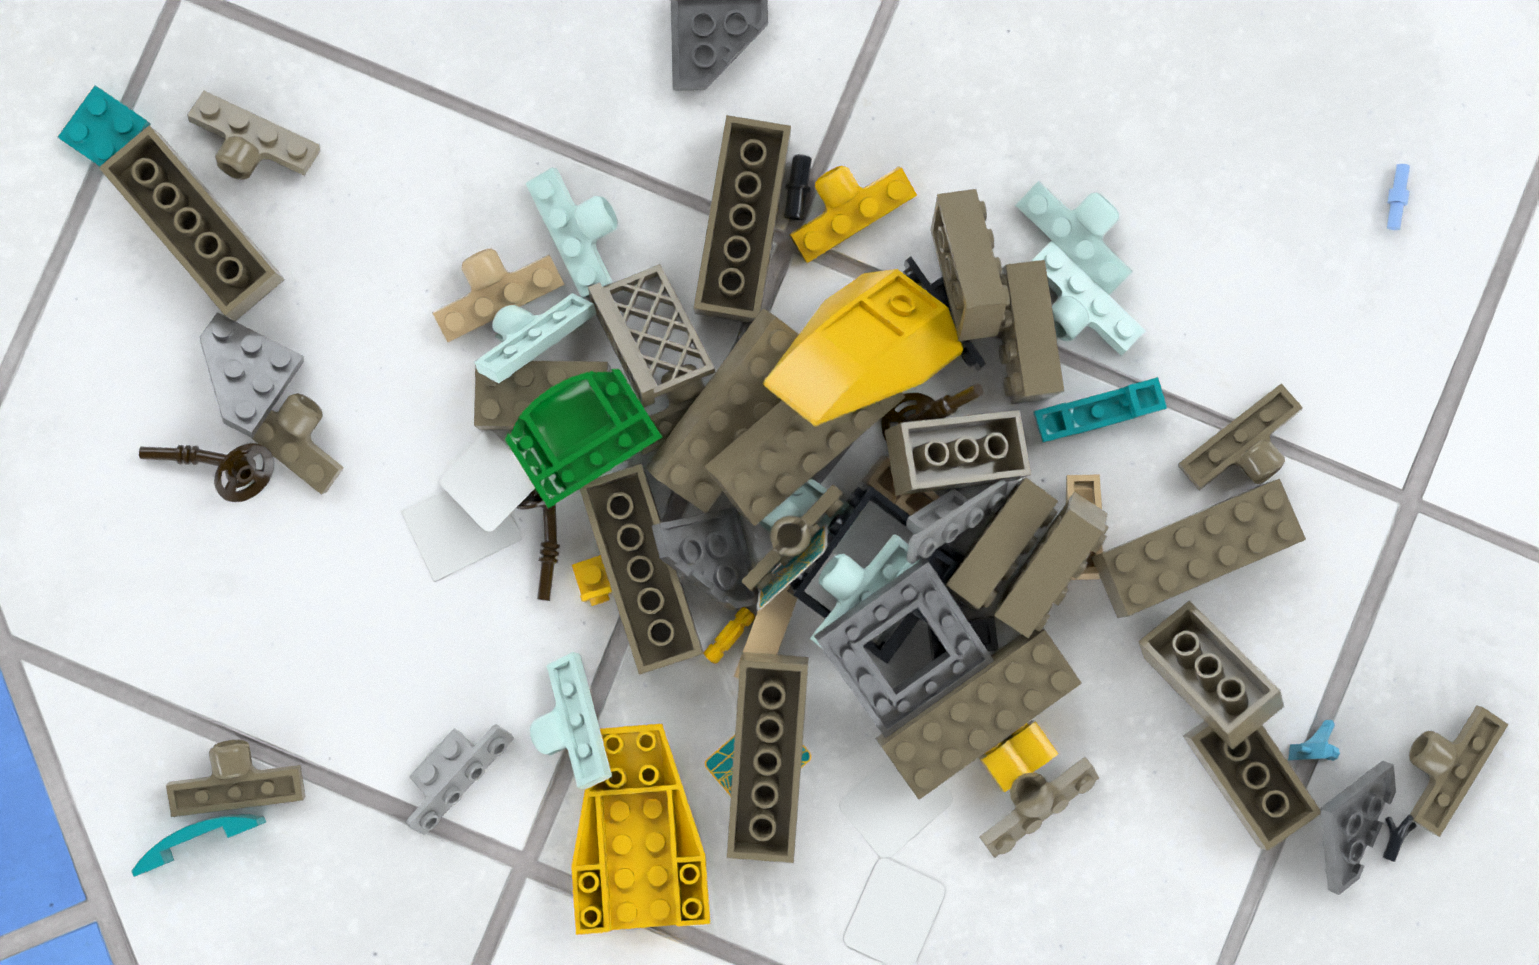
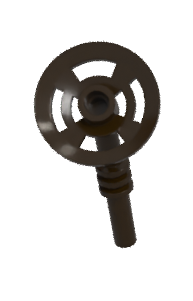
(938, 409)
(236, 464)
(549, 545)

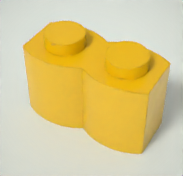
(1018, 754)

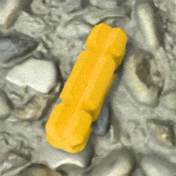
(729, 635)

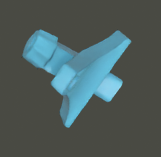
(1317, 746)

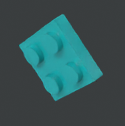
(101, 126)

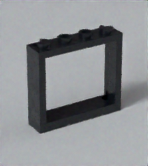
(896, 634)

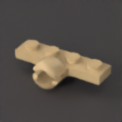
(493, 289)

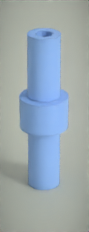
(1398, 196)

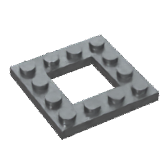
(912, 589)

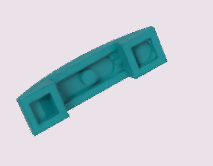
(1100, 410)
(161, 854)

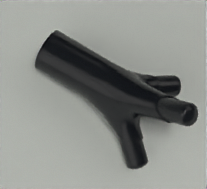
(1397, 836)

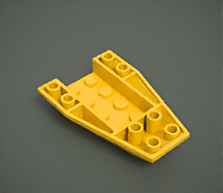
(864, 347)
(638, 841)

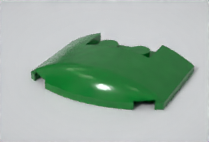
(579, 432)

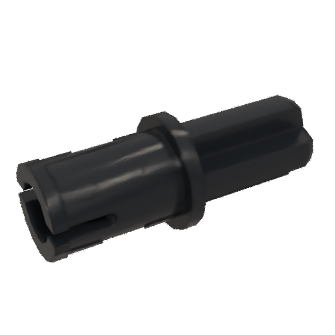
(798, 187)

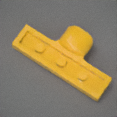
(849, 208)

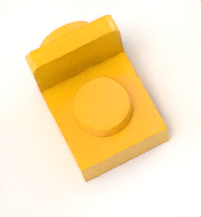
(592, 580)

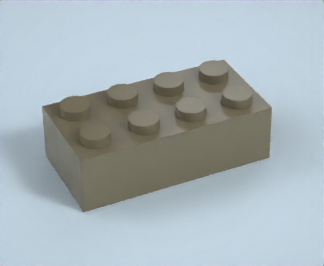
(969, 264)
(1029, 335)
(501, 403)
(957, 452)
(1000, 543)
(1052, 563)
(1211, 674)
(1255, 783)

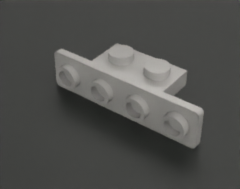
(950, 516)
(451, 771)

